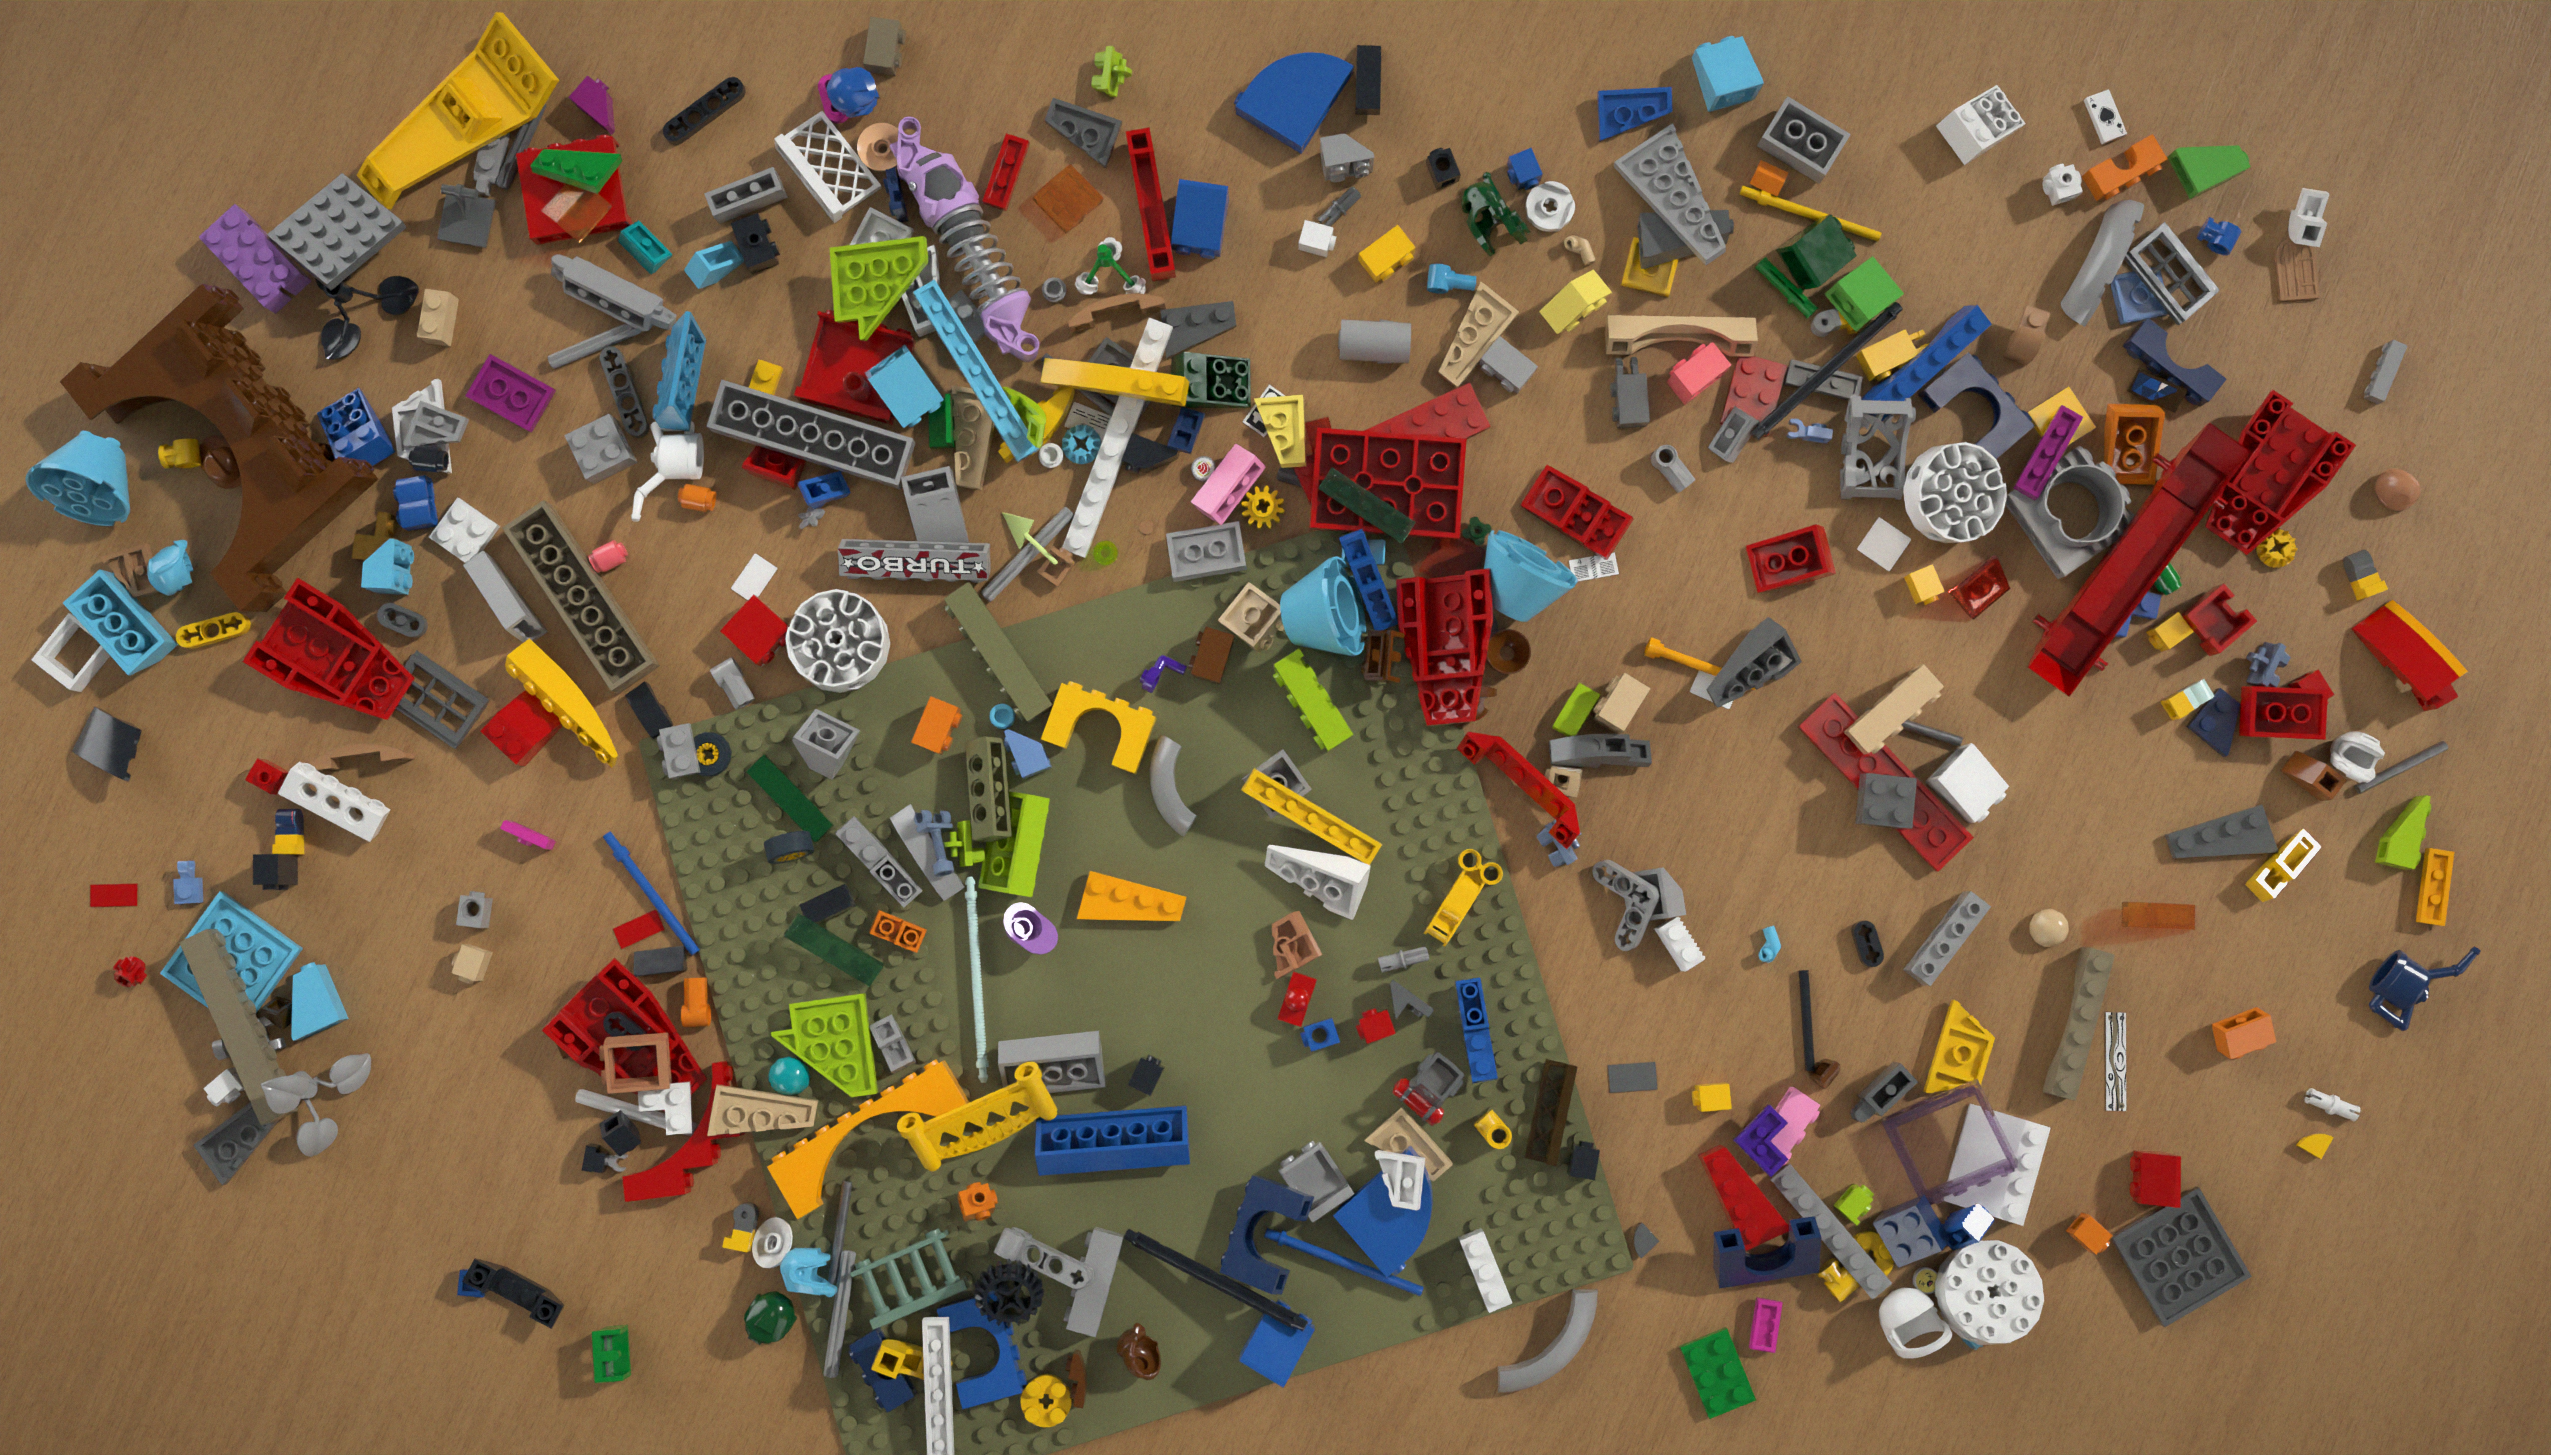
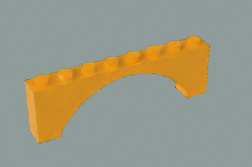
(803, 1170)

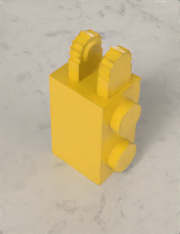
(1889, 354)

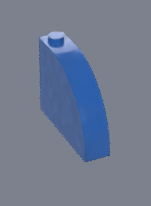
(1294, 96)
(1382, 1230)

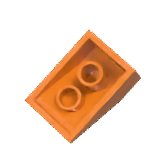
(2132, 441)

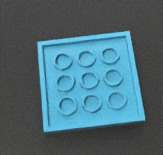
(257, 947)

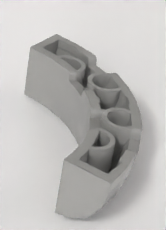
(2102, 260)
(1559, 1352)

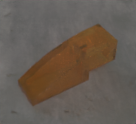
(2158, 915)

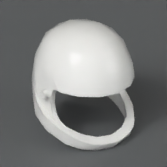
(1908, 1314)

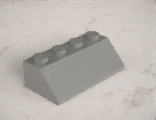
(1065, 1060)

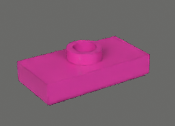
(527, 836)
(1765, 1325)

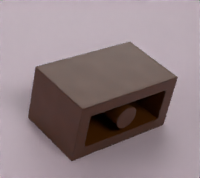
(1211, 655)

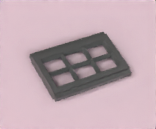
(2187, 261)
(453, 683)

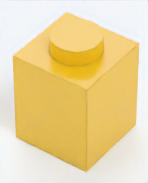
(1924, 585)
(2169, 632)
(1712, 1097)

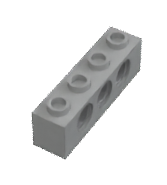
(1947, 938)

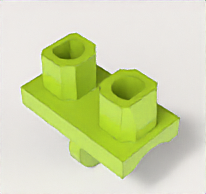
(1113, 71)
(967, 854)

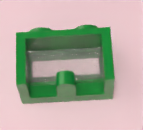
(611, 1354)

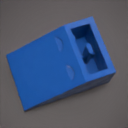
(355, 429)

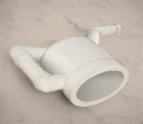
(675, 458)

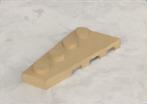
(1481, 326)
(972, 438)
(752, 1110)

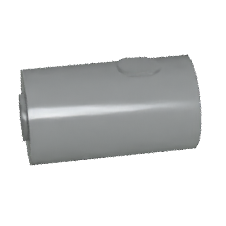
(1375, 341)

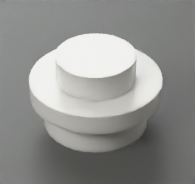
(1050, 455)

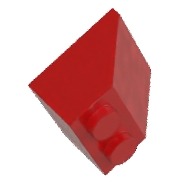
(2156, 1178)

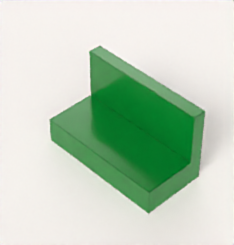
(942, 425)

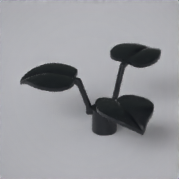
(341, 337)

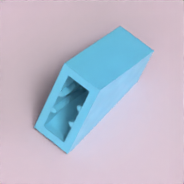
(314, 1002)

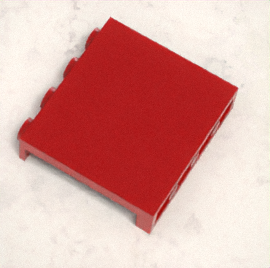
(540, 190)
(840, 351)

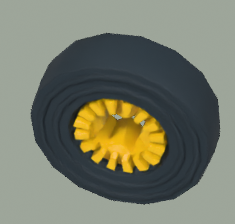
(722, 753)

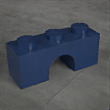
(889, 1391)

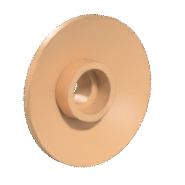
(872, 140)

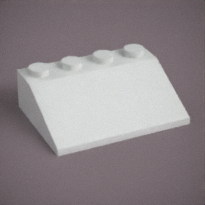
(1978, 1147)

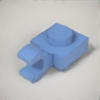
(1815, 433)
(188, 888)

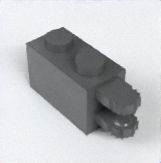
(1630, 396)
(1883, 1092)

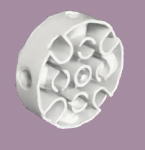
(1955, 493)
(814, 637)
(2013, 1287)

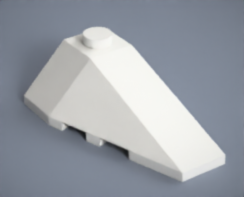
(1329, 877)

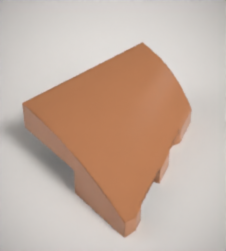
(1293, 944)

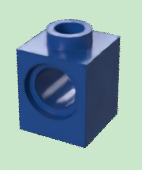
(1328, 1026)

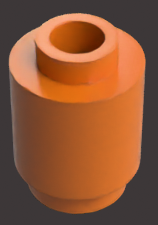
(697, 498)

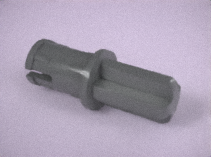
(1340, 206)

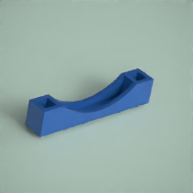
(1950, 341)

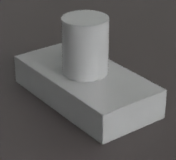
(967, 315)

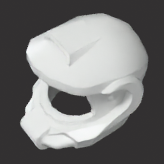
(2356, 755)

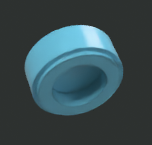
(1002, 716)

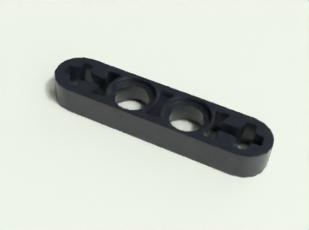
(701, 106)

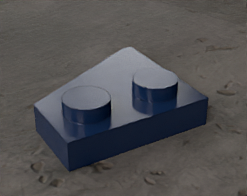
(897, 203)
(2216, 721)

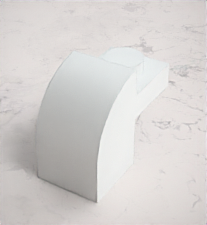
(2306, 220)

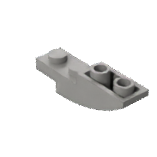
(879, 861)

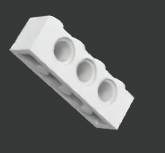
(321, 803)

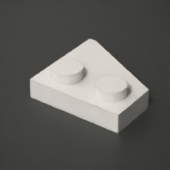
(1403, 1178)

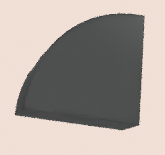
(1643, 1240)

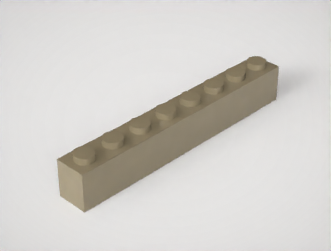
(234, 1017)

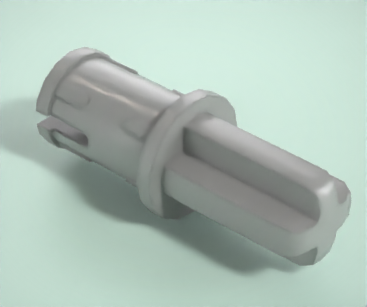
(1403, 959)

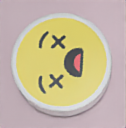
(1924, 1280)

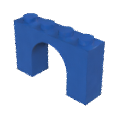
(1005, 1377)

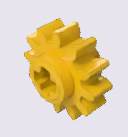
(1272, 509)

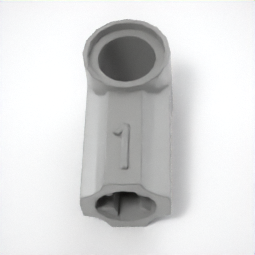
(1674, 470)
(729, 677)

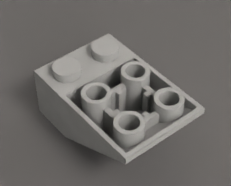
(935, 506)

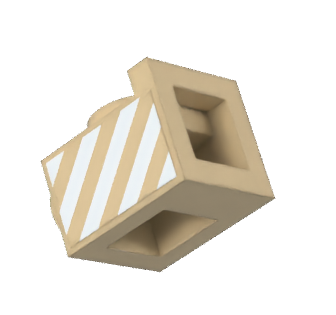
(1568, 787)

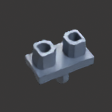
(2265, 663)
(1562, 855)

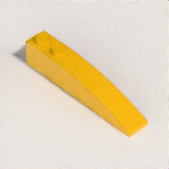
(1116, 381)

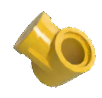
(183, 454)
(1487, 1124)
(1837, 1279)

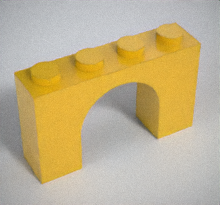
(1074, 702)

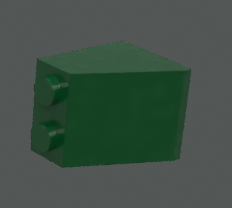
(1817, 252)

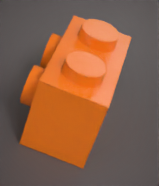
(937, 725)
(2244, 1033)

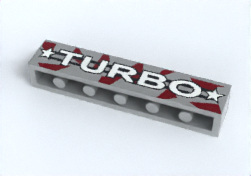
(914, 560)

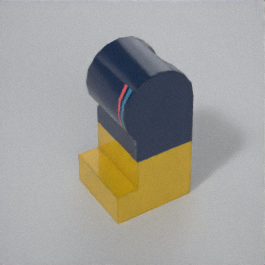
(289, 832)

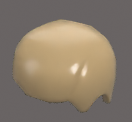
(2049, 927)

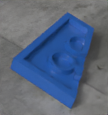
(1631, 108)

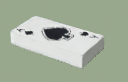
(2105, 117)

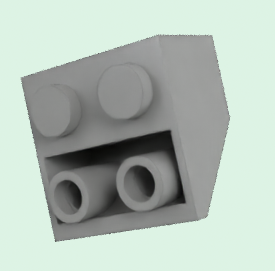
(1344, 158)

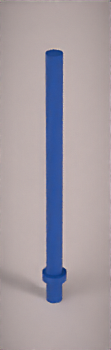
(1342, 1261)

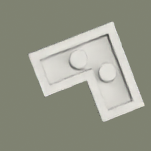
(676, 1104)

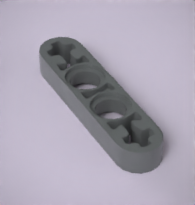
(622, 393)

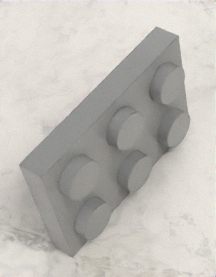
(1206, 551)

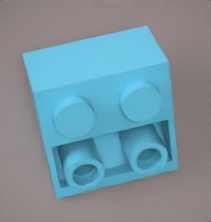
(389, 569)

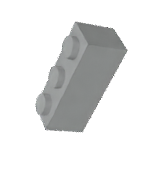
(746, 195)

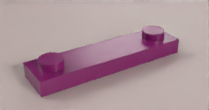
(2048, 452)

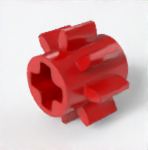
(129, 971)

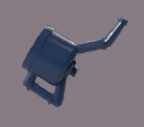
(2406, 984)

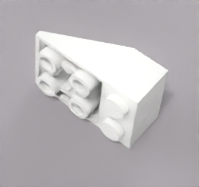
(1980, 124)

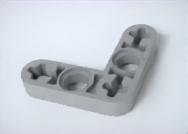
(1636, 903)

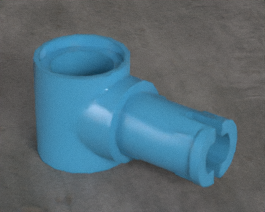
(1443, 279)

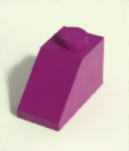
(595, 102)

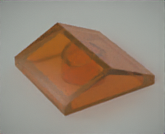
(576, 210)

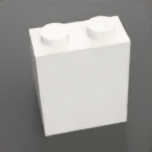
(1968, 783)

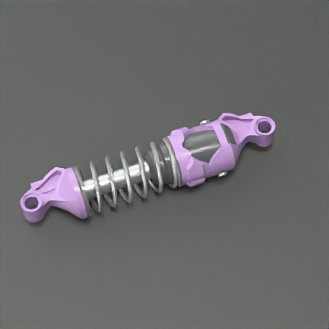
(953, 210)

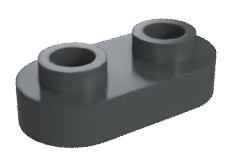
(403, 620)

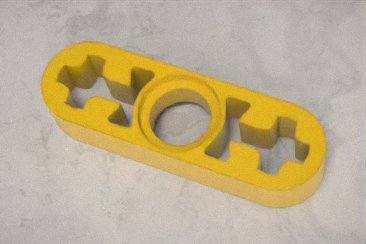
(224, 633)

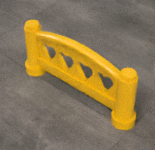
(926, 1136)

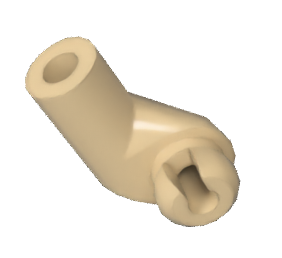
(1580, 246)

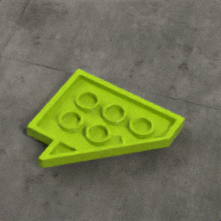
(873, 278)
(834, 1041)

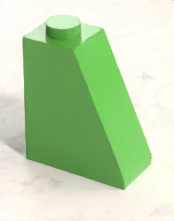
(2207, 166)

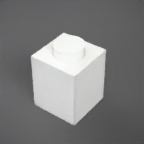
(1317, 238)

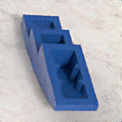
(1368, 580)

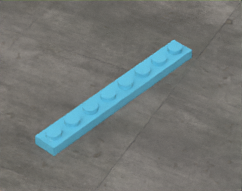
(975, 369)

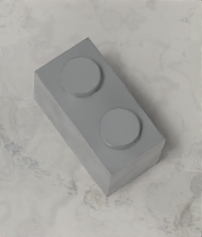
(1507, 365)

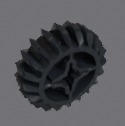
(1006, 1284)

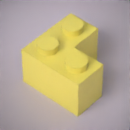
(1576, 300)

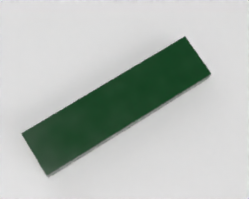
(789, 798)

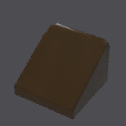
(278, 1012)

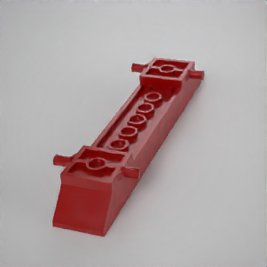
(2136, 558)

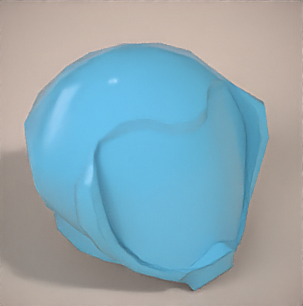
(170, 569)

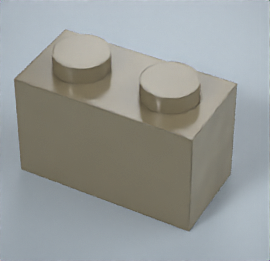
(883, 46)

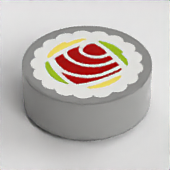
(1202, 468)

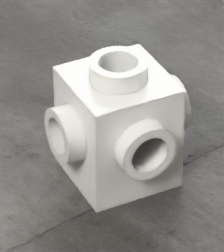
(2062, 184)

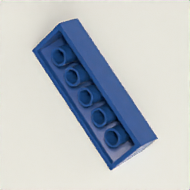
(1112, 1140)

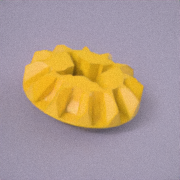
(2275, 559)

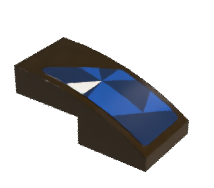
(2156, 390)

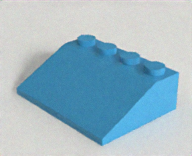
(680, 375)

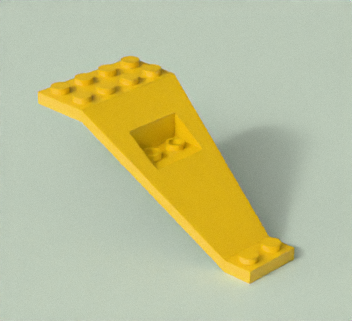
(477, 103)

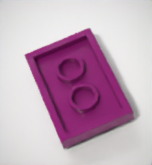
(510, 393)

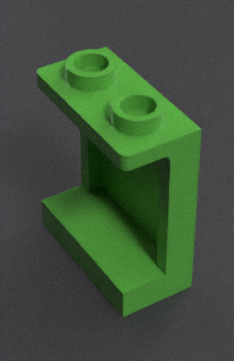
(1864, 293)

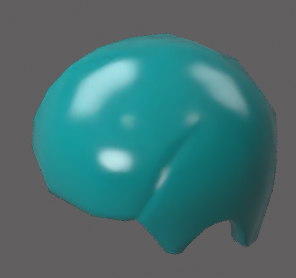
(789, 1076)

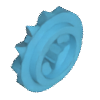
(1081, 456)

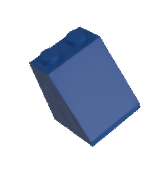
(1199, 218)
(1275, 1347)

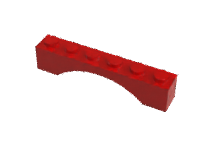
(1150, 204)

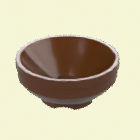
(1517, 642)

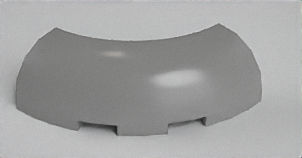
(1164, 788)

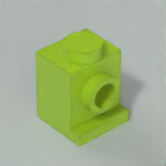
(1855, 1202)

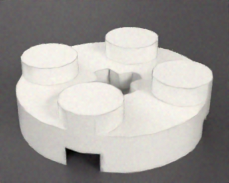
(1562, 201)

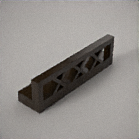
(1560, 1115)

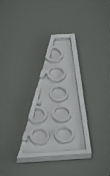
(1670, 187)

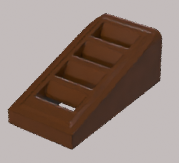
(1825, 1073)

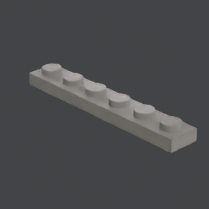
(1831, 1231)

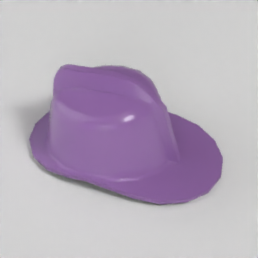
(1030, 929)

